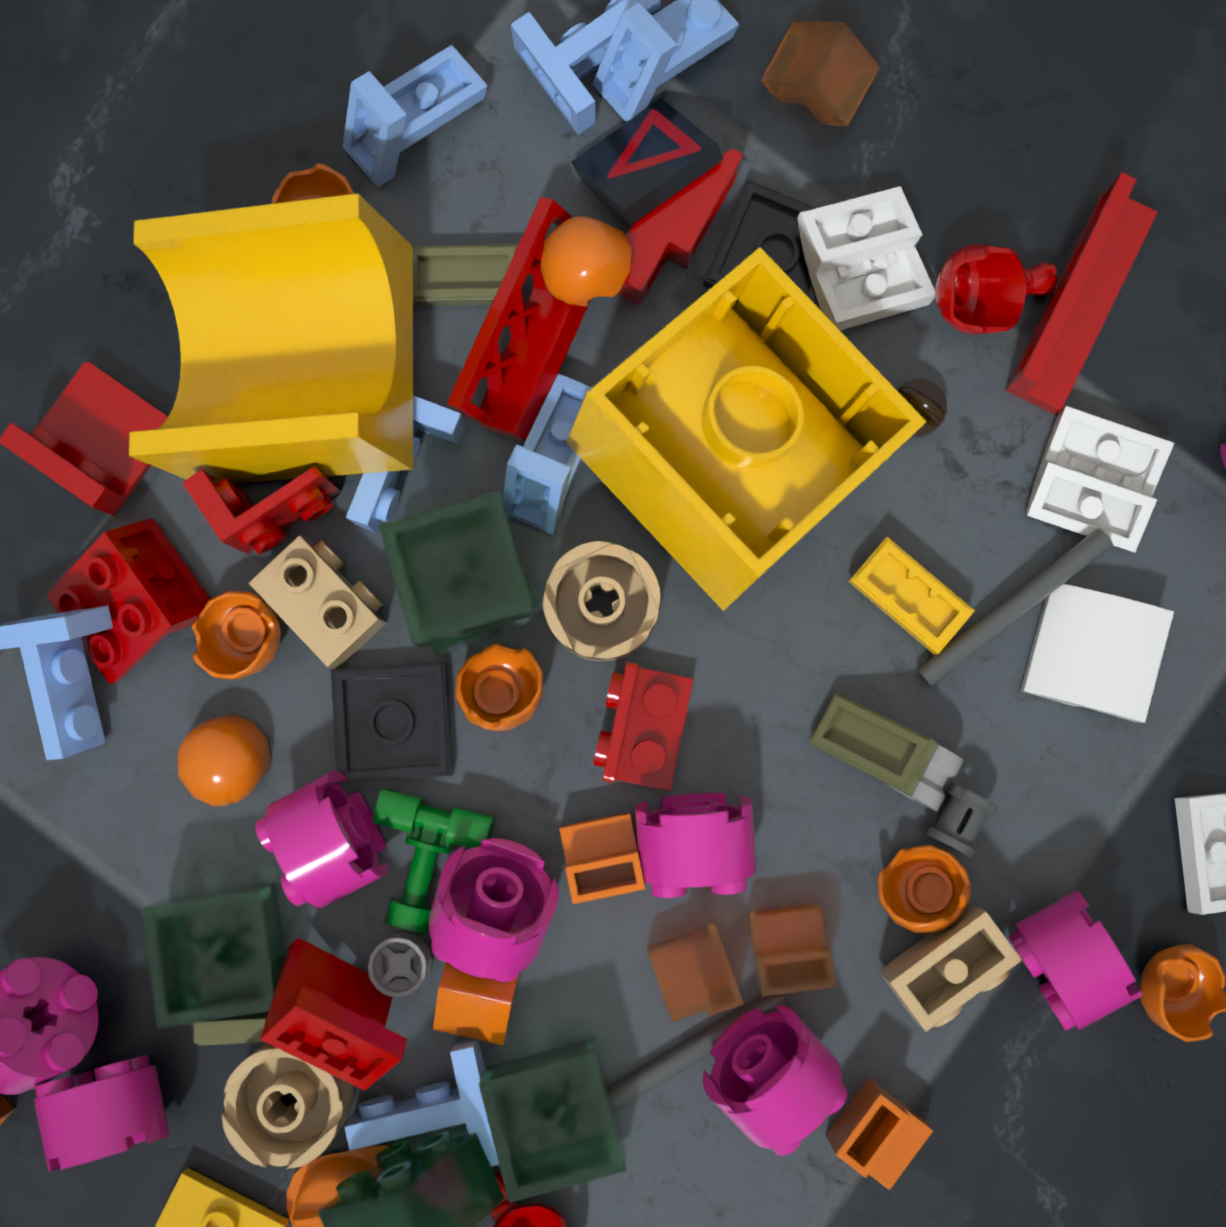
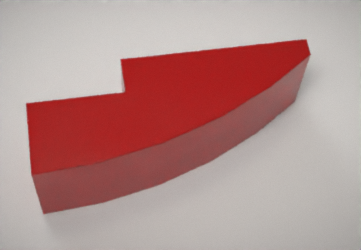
(677, 227)

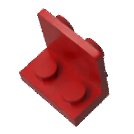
(87, 439)
(260, 525)
(142, 584)
(645, 727)
(332, 1017)

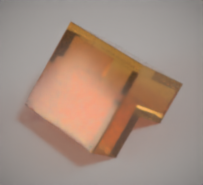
(822, 69)
(790, 950)
(695, 973)

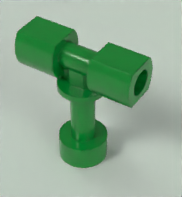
(431, 833)

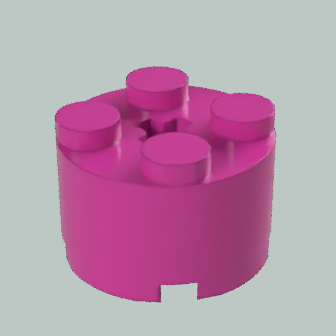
(323, 841)
(696, 844)
(492, 909)
(1078, 960)
(44, 1021)
(774, 1078)
(100, 1118)

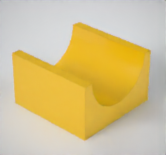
(286, 341)
(740, 427)

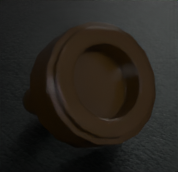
(927, 401)

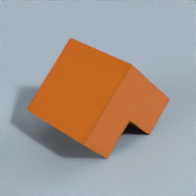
(601, 858)
(474, 1006)
(878, 1134)

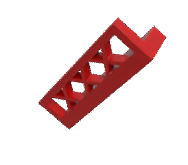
(1082, 297)
(538, 344)

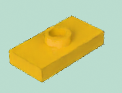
(911, 596)
(205, 1203)

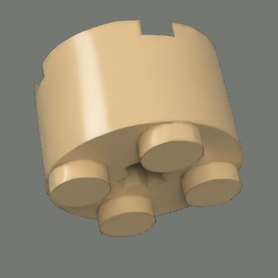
(614, 571)
(267, 1129)

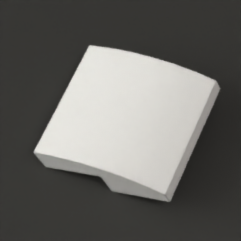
(865, 258)
(1098, 477)
(1097, 652)
(1203, 851)

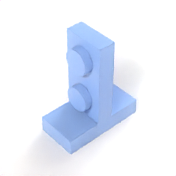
(656, 48)
(576, 57)
(406, 110)
(545, 465)
(375, 495)
(60, 676)
(432, 1108)

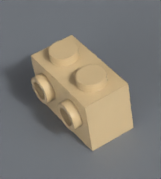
(319, 601)
(950, 968)

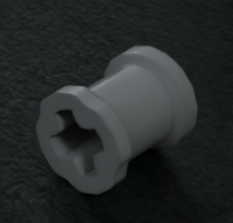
(961, 820)

